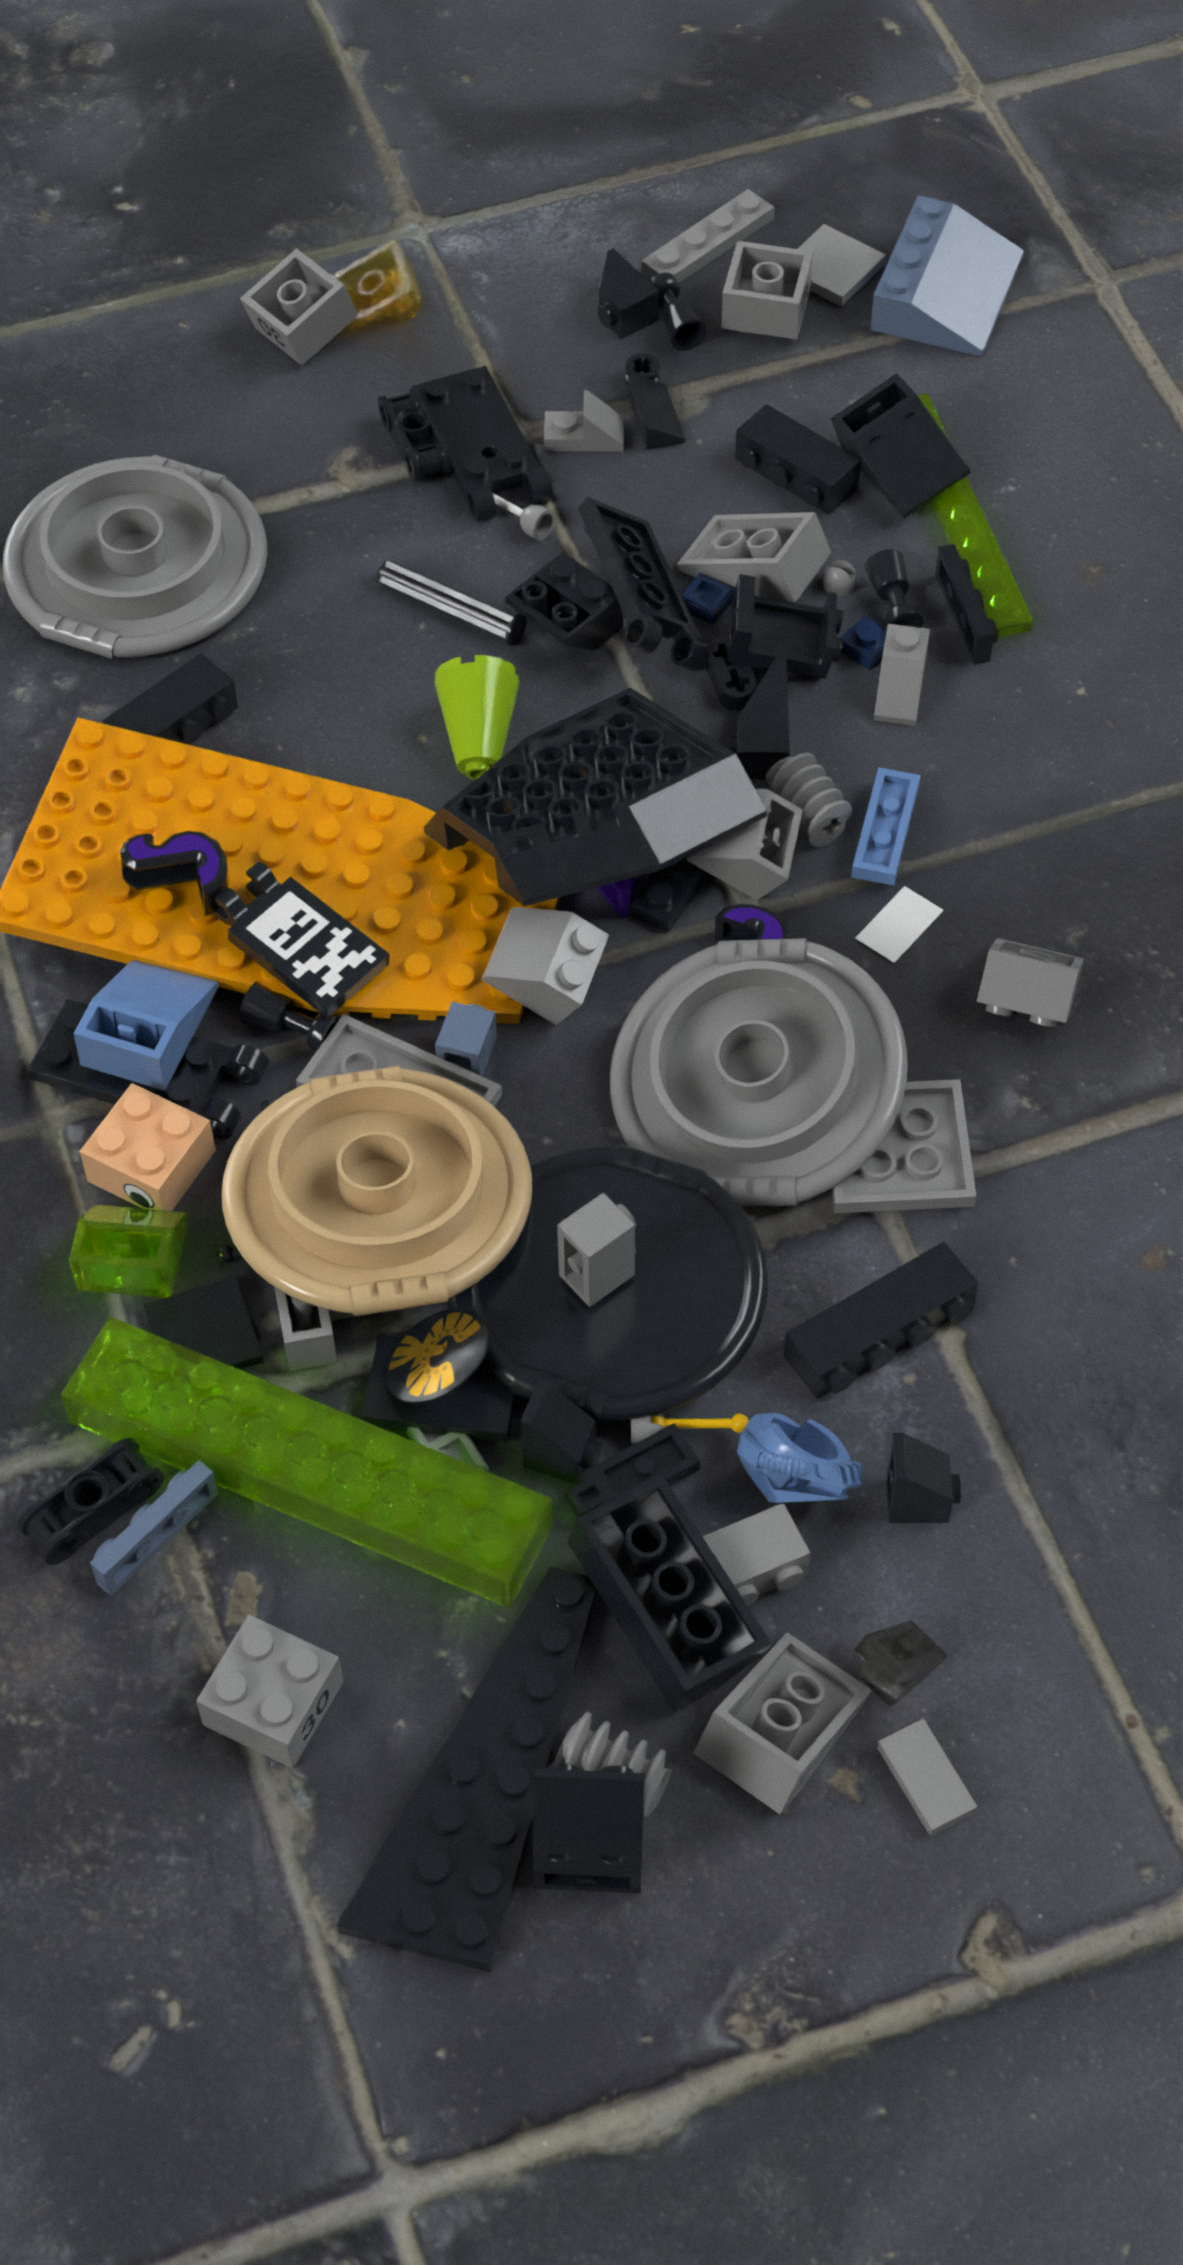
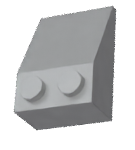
(774, 547)
(781, 1722)

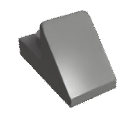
(593, 430)

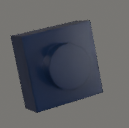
(865, 642)

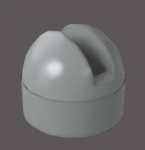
(840, 578)

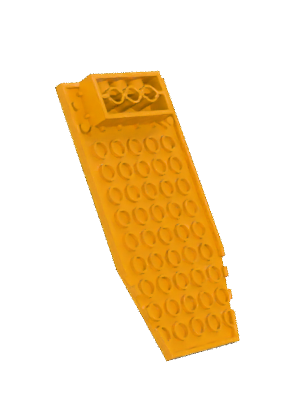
(339, 841)

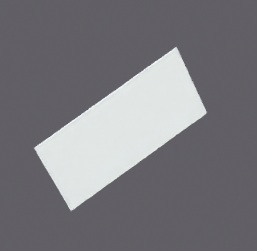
(899, 924)

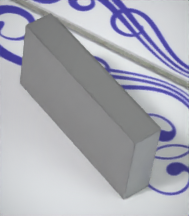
(927, 1777)

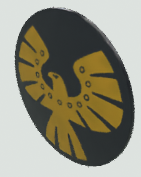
(437, 1355)

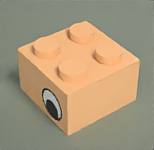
(148, 1150)

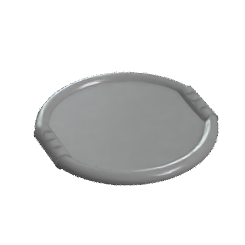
(134, 557)
(761, 1068)

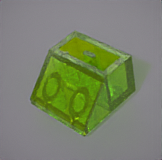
(128, 1250)

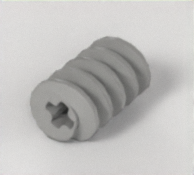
(808, 787)
(595, 1751)

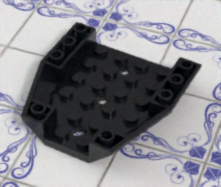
(600, 800)

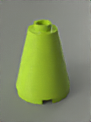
(477, 709)

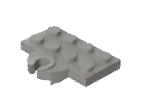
(359, 1047)

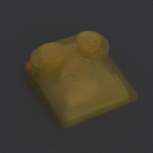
(382, 286)

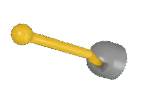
(647, 1426)

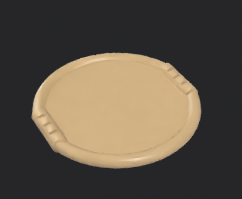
(376, 1190)

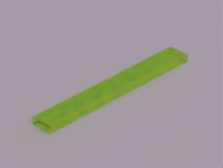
(974, 540)

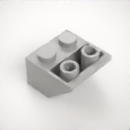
(758, 856)

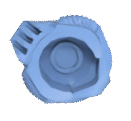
(796, 1460)

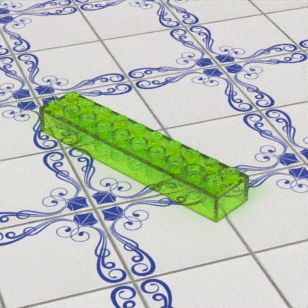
(311, 1461)

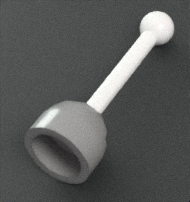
(534, 520)

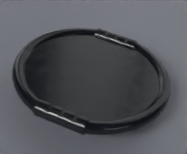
(659, 1333)

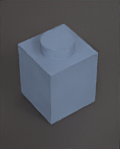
(467, 1036)

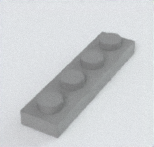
(710, 237)

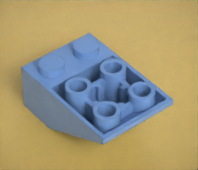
(143, 1023)

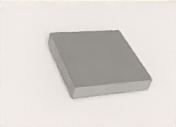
(840, 264)

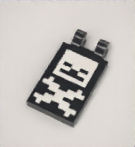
(300, 940)

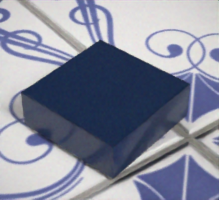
(707, 598)

